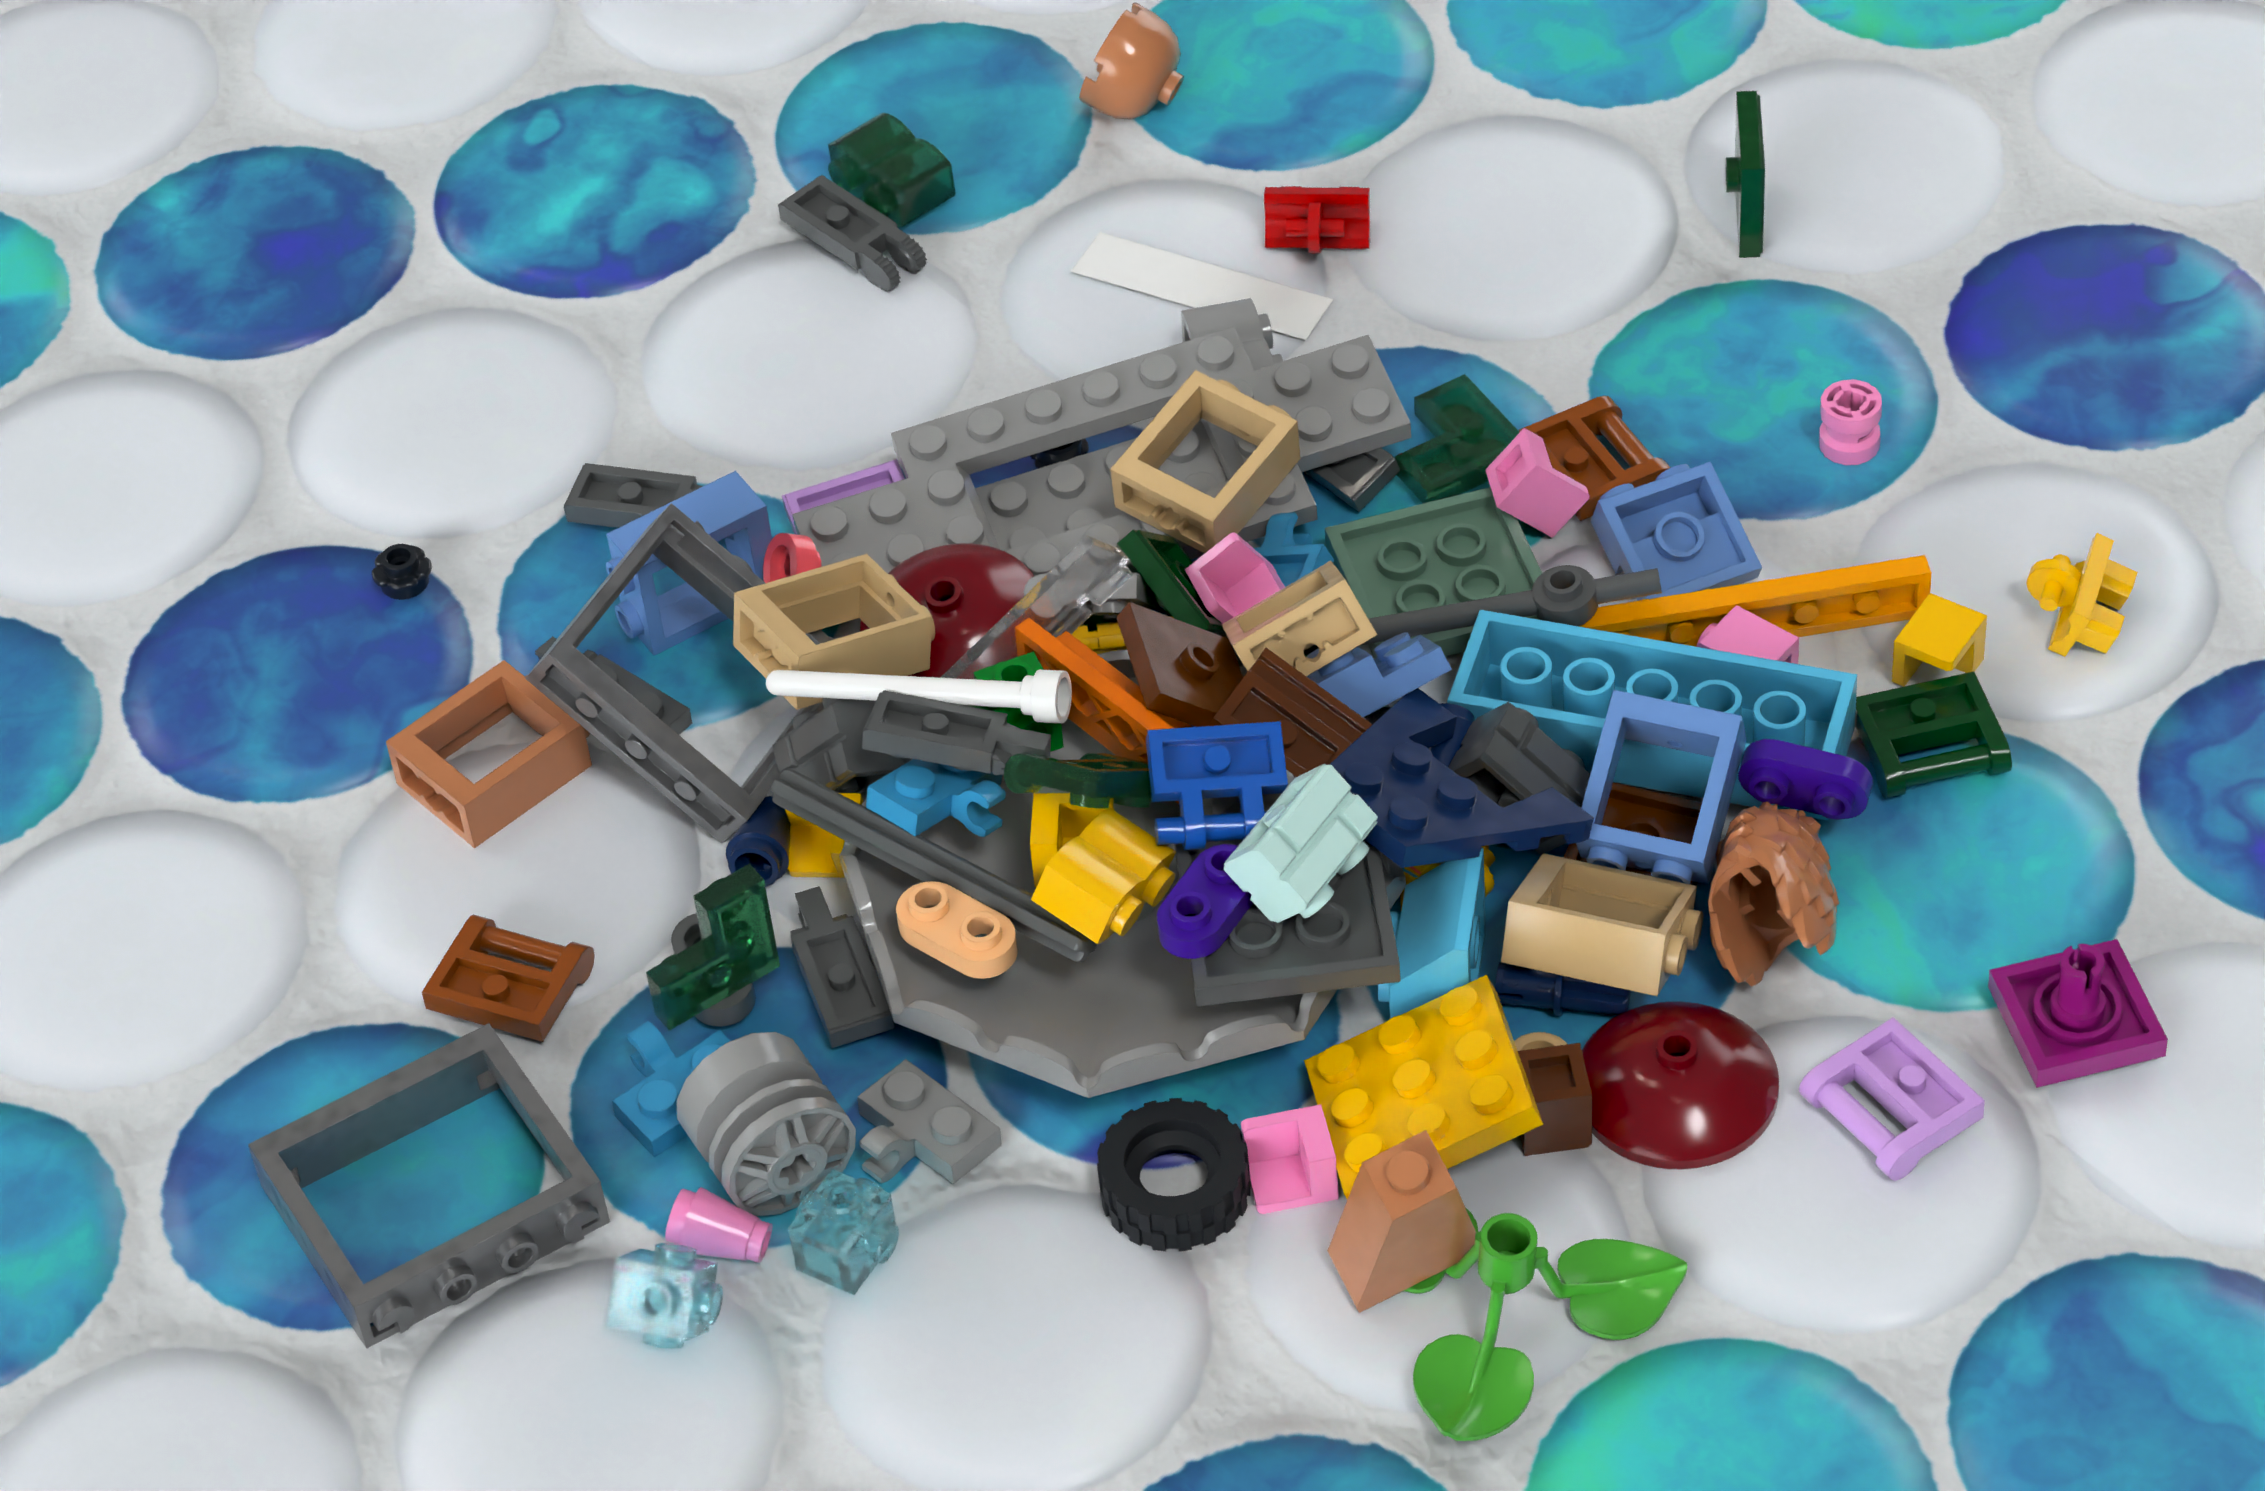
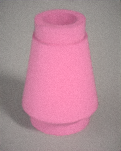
(717, 1227)

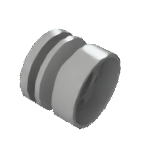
(765, 1122)

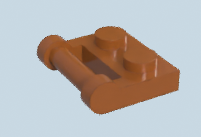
(1584, 458)
(502, 991)

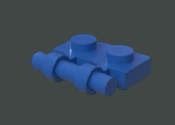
(1214, 764)

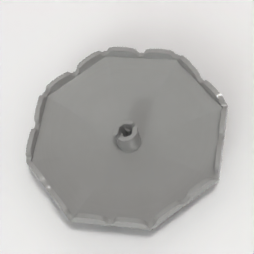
(1071, 1023)

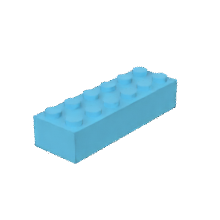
(1571, 671)

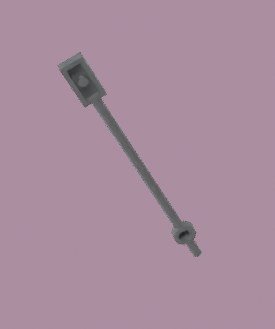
(1558, 595)

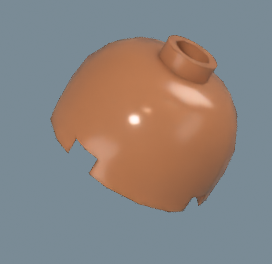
(1135, 66)

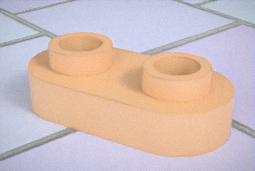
(945, 927)

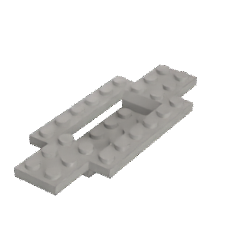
(1041, 515)

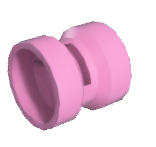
(1850, 422)

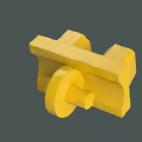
(2076, 590)

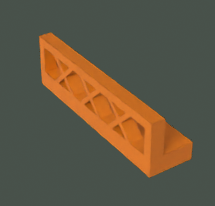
(1102, 697)

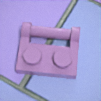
(1907, 1083)

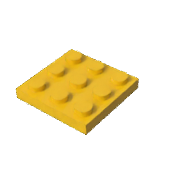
(1431, 1070)

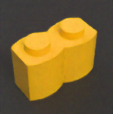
(1105, 877)

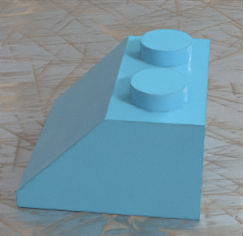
(1438, 934)

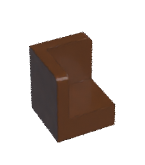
(1562, 1097)

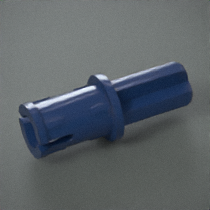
(1557, 992)

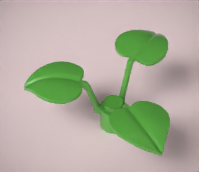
(1614, 1294)

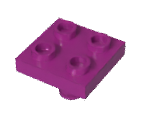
(2077, 1013)

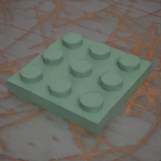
(1434, 558)

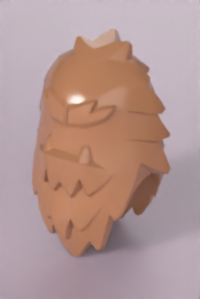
(1770, 890)

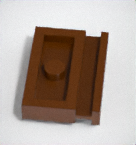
(1312, 720)

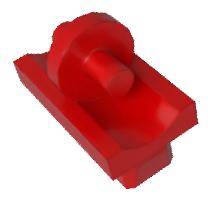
(1317, 217)

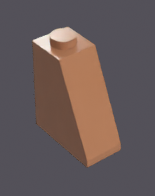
(1399, 1223)

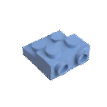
(1678, 526)
(1373, 683)

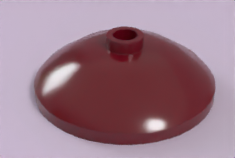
(982, 589)
(1686, 1106)

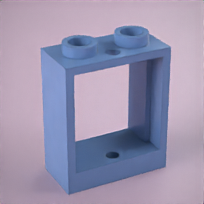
(725, 510)
(1677, 728)

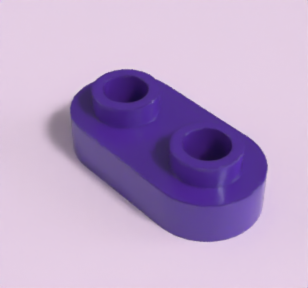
(1805, 779)
(1212, 896)

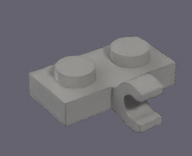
(923, 1121)

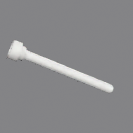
(1043, 696)

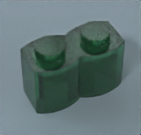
(891, 169)

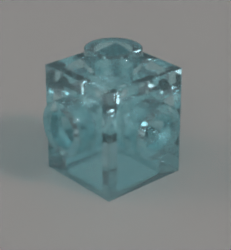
(843, 1231)
(665, 1294)

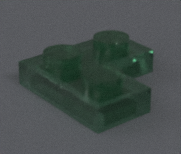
(1466, 441)
(733, 951)

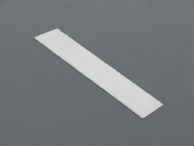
(1199, 283)

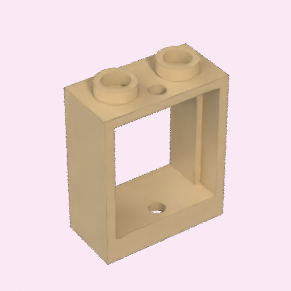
(1176, 506)
(1303, 614)
(777, 615)
(1601, 924)

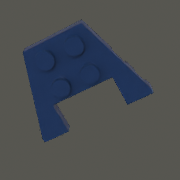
(1430, 810)

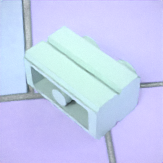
(1302, 844)

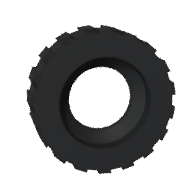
(1180, 1219)

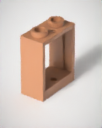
(512, 788)

